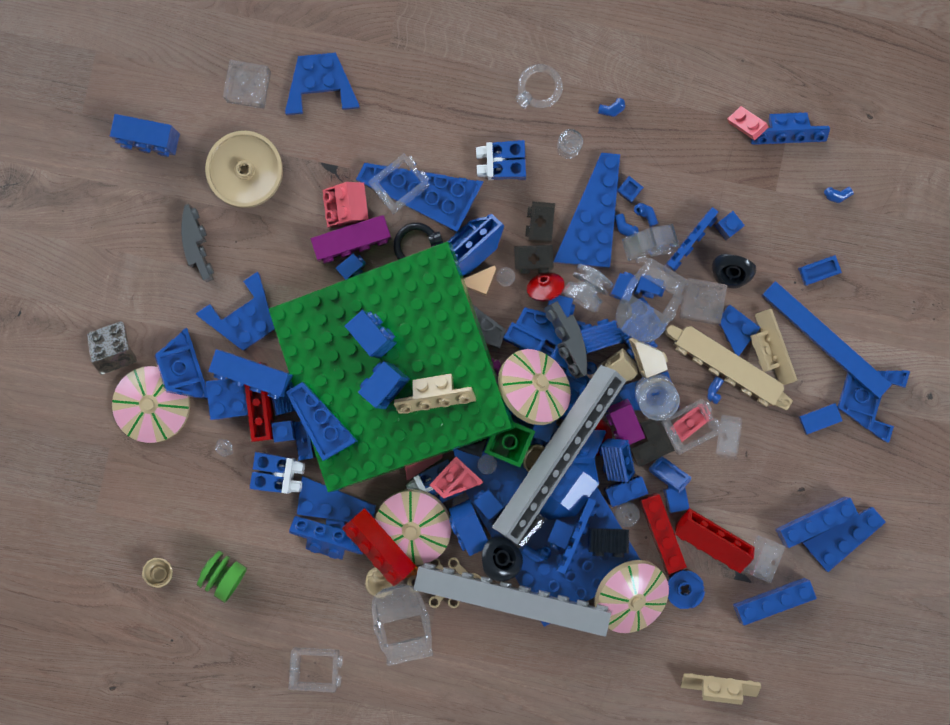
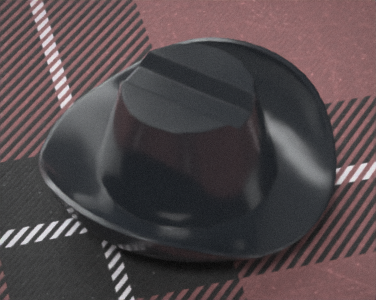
(733, 270)
(501, 559)

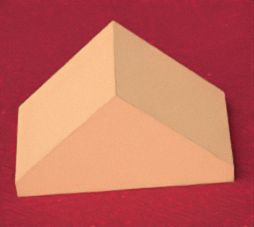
(481, 281)

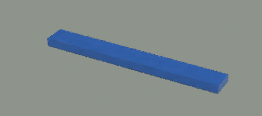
(826, 340)

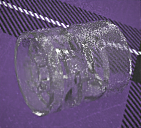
(569, 144)

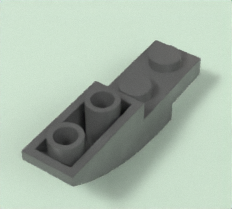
(192, 237)
(572, 345)

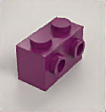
(625, 422)

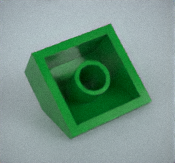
(511, 444)

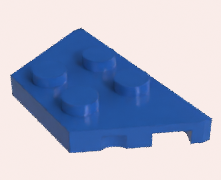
(180, 368)

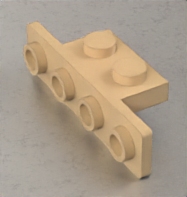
(772, 349)
(434, 393)
(721, 689)

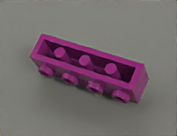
(350, 239)

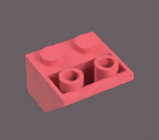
(345, 204)

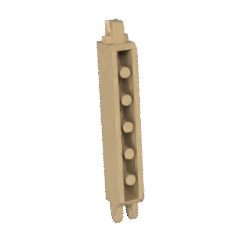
(730, 366)

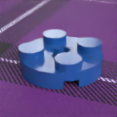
(696, 589)

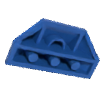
(476, 242)
(571, 491)

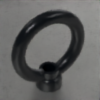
(434, 237)

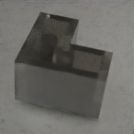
(656, 443)

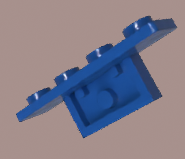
(791, 129)
(323, 538)

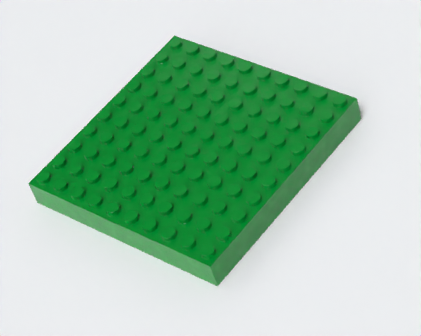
(435, 335)

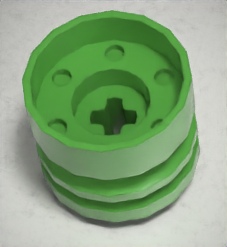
(221, 576)

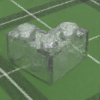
(651, 242)

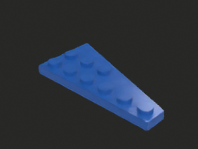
(444, 200)
(592, 226)

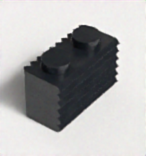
(608, 541)

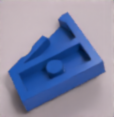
(737, 329)
(591, 447)

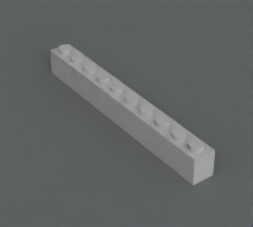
(559, 454)
(513, 600)

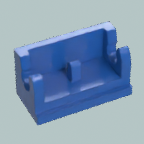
(303, 442)

